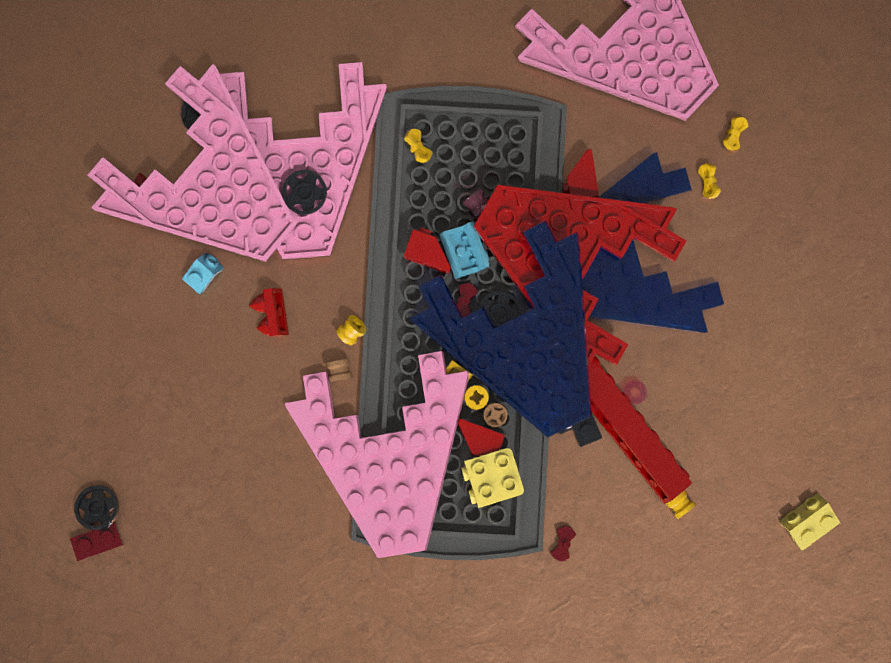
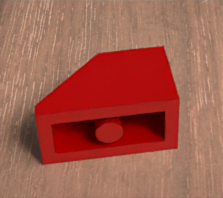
(582, 177)
(426, 251)
(480, 439)

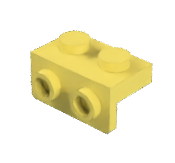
(810, 521)

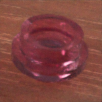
(642, 389)

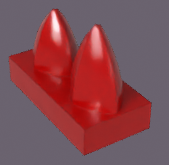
(272, 304)

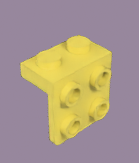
(493, 477)

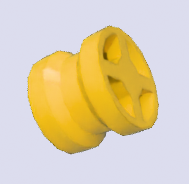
(351, 330)
(476, 397)
(681, 505)

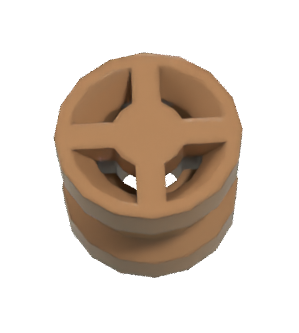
(339, 370)
(497, 412)

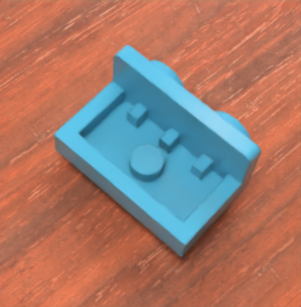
(464, 250)

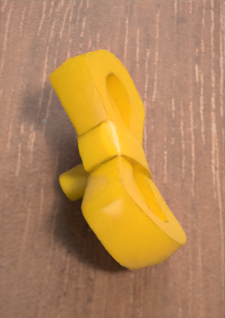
(413, 138)
(731, 141)
(707, 173)

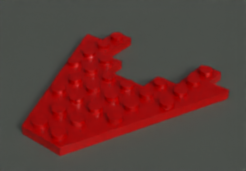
(599, 224)

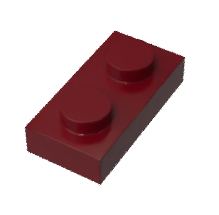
(96, 542)

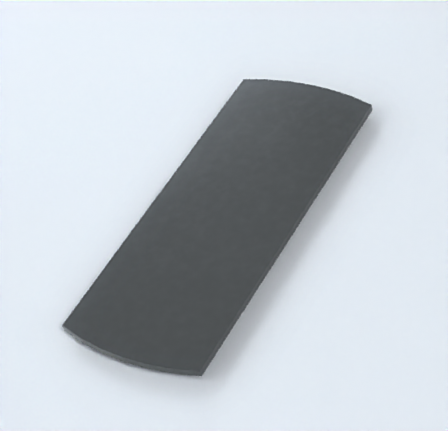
(477, 143)

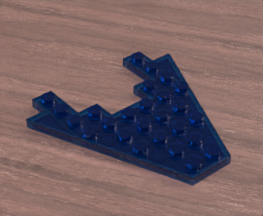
(620, 283)
(535, 359)

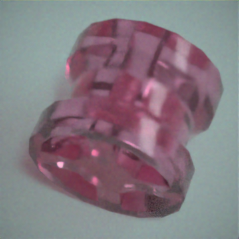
(476, 203)

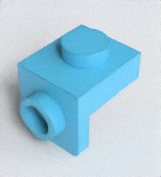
(202, 272)

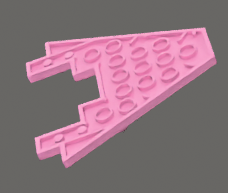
(643, 57)
(333, 156)
(222, 195)
(389, 478)

